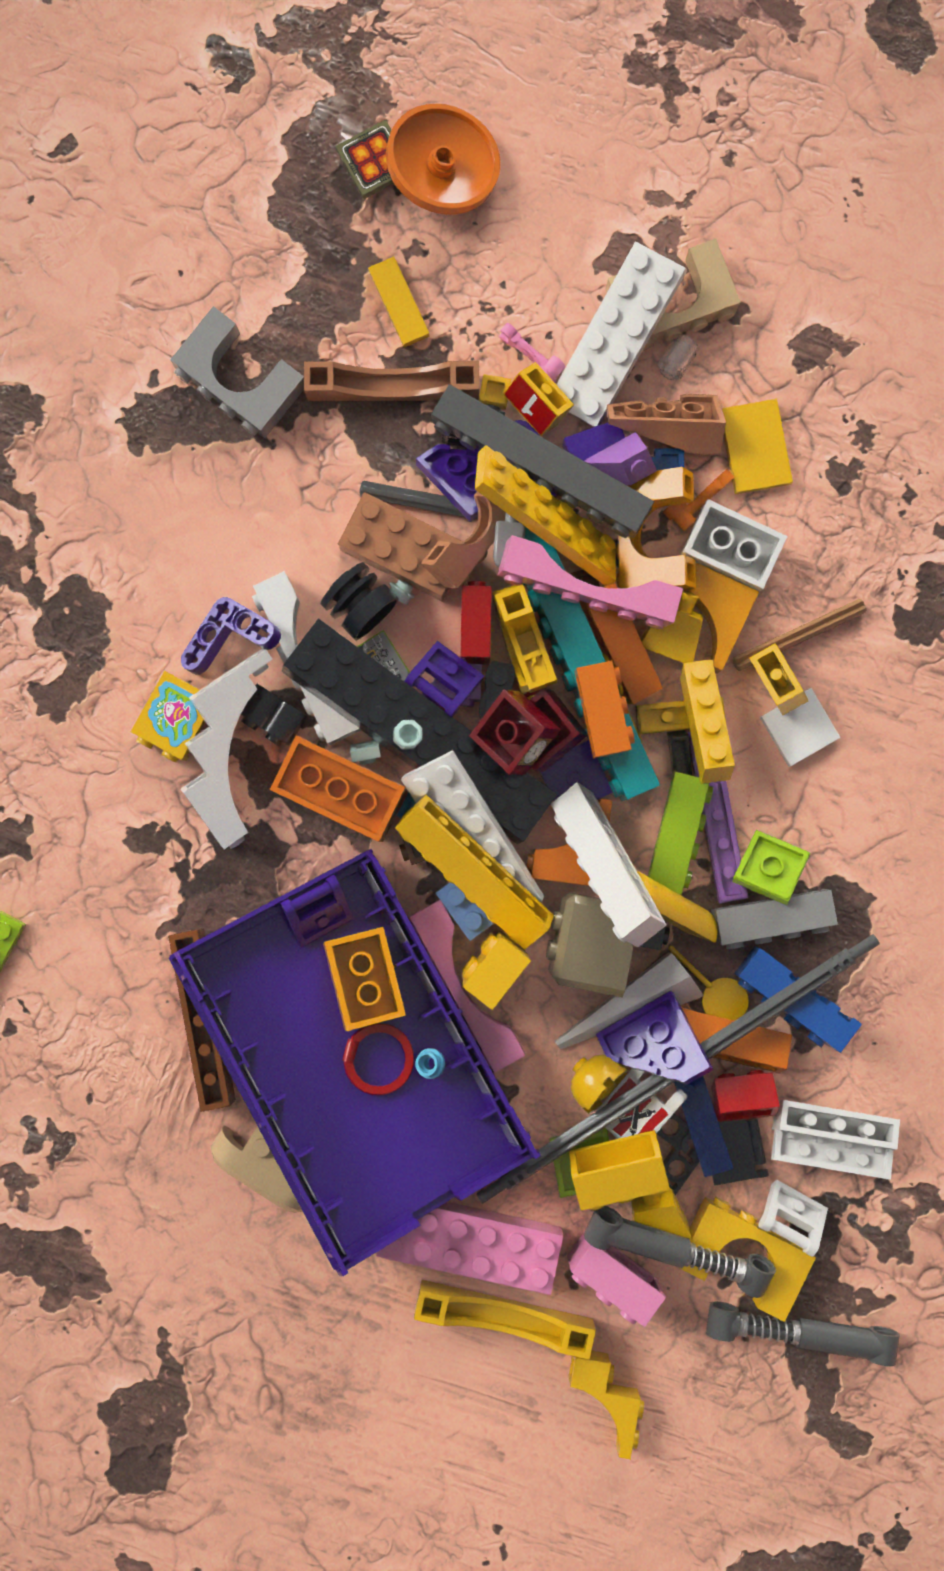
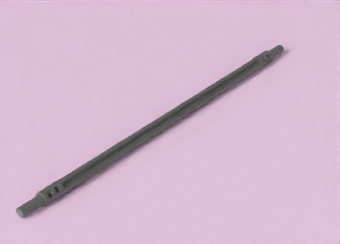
(655, 1084)

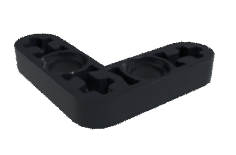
(679, 1141)

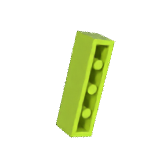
(678, 831)

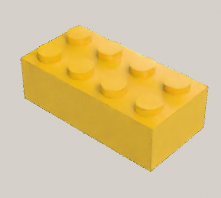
(494, 969)

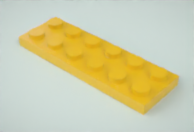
(545, 515)

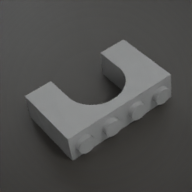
(257, 408)

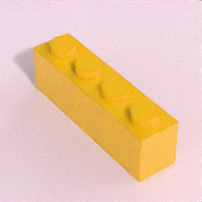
(706, 721)

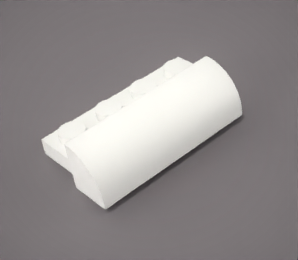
(834, 1139)

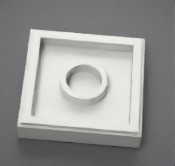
(800, 730)

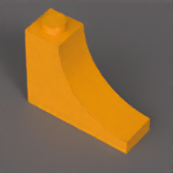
(725, 607)

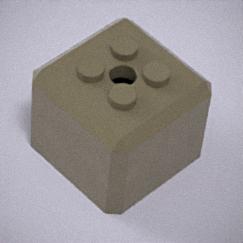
(586, 948)

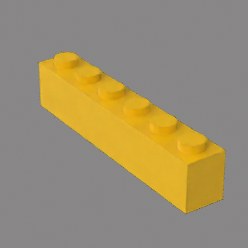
(474, 872)

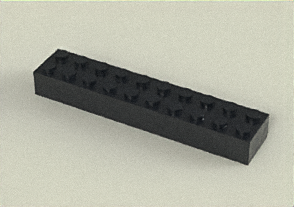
(380, 700)

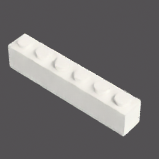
(608, 866)

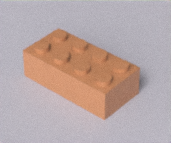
(393, 543)

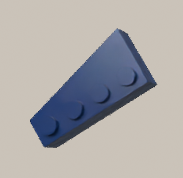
(813, 1012)

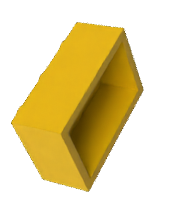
(618, 1171)

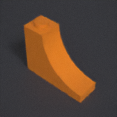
(561, 862)

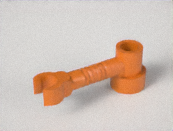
(683, 513)

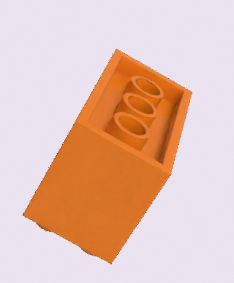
(339, 789)

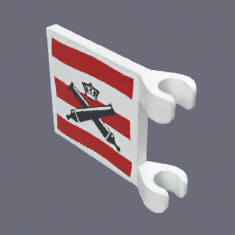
(647, 1116)

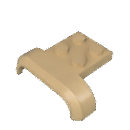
(254, 1167)

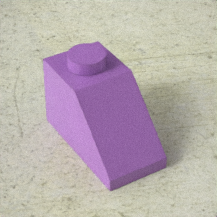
(625, 460)

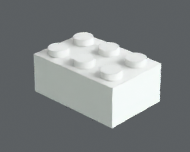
(734, 545)

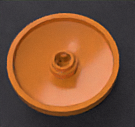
(443, 159)

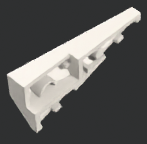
(655, 981)

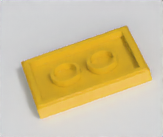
(756, 446)

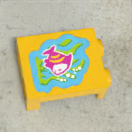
(169, 718)

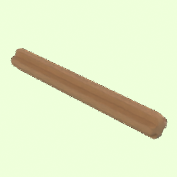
(804, 632)

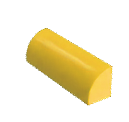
(681, 911)

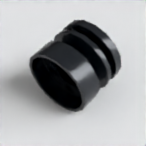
(354, 596)

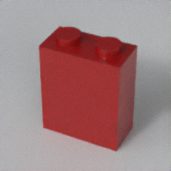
(476, 623)

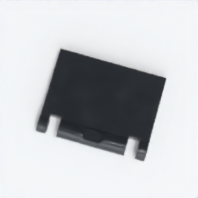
(745, 1150)

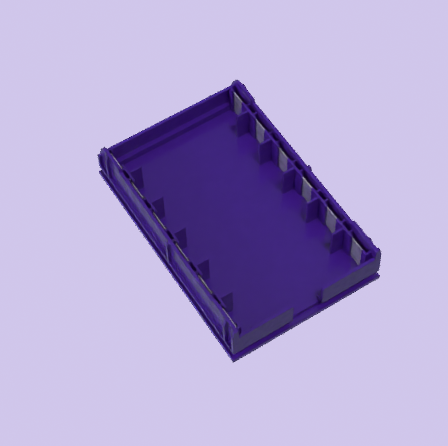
(351, 1158)

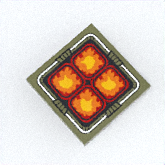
(366, 159)

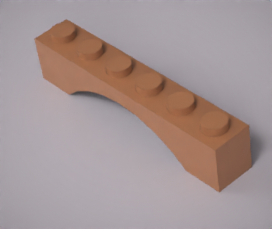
(352, 383)

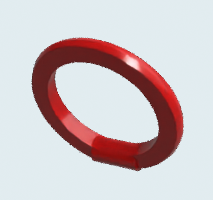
(350, 1053)

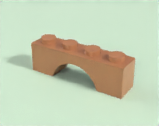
(453, 562)

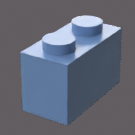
(466, 914)

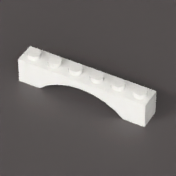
(281, 606)

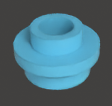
(422, 1063)

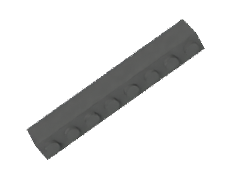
(543, 462)

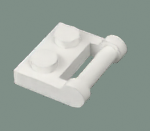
(797, 1210)

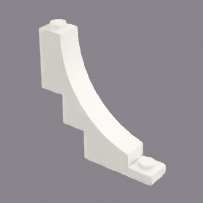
(221, 707)

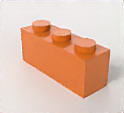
(604, 709)

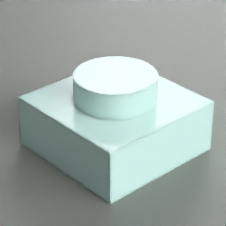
(365, 752)

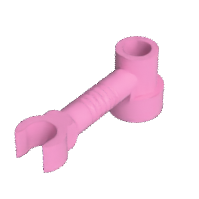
(551, 367)

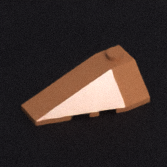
(687, 424)

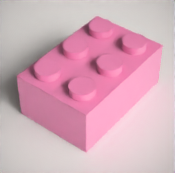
(616, 1280)

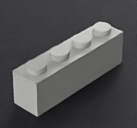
(771, 918)

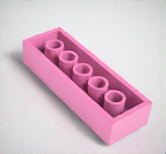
(482, 1247)

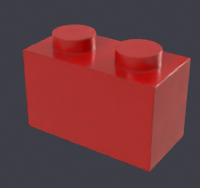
(745, 1096)

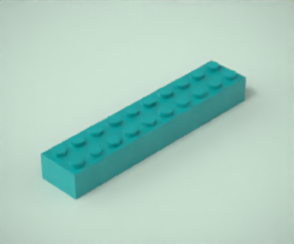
(576, 647)

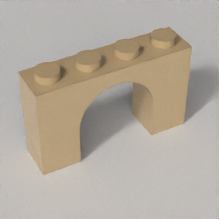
(715, 295)

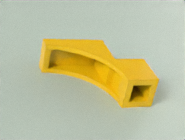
(620, 1401)

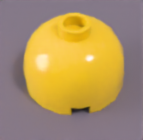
(595, 1080)

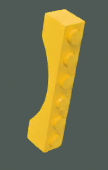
(549, 1327)

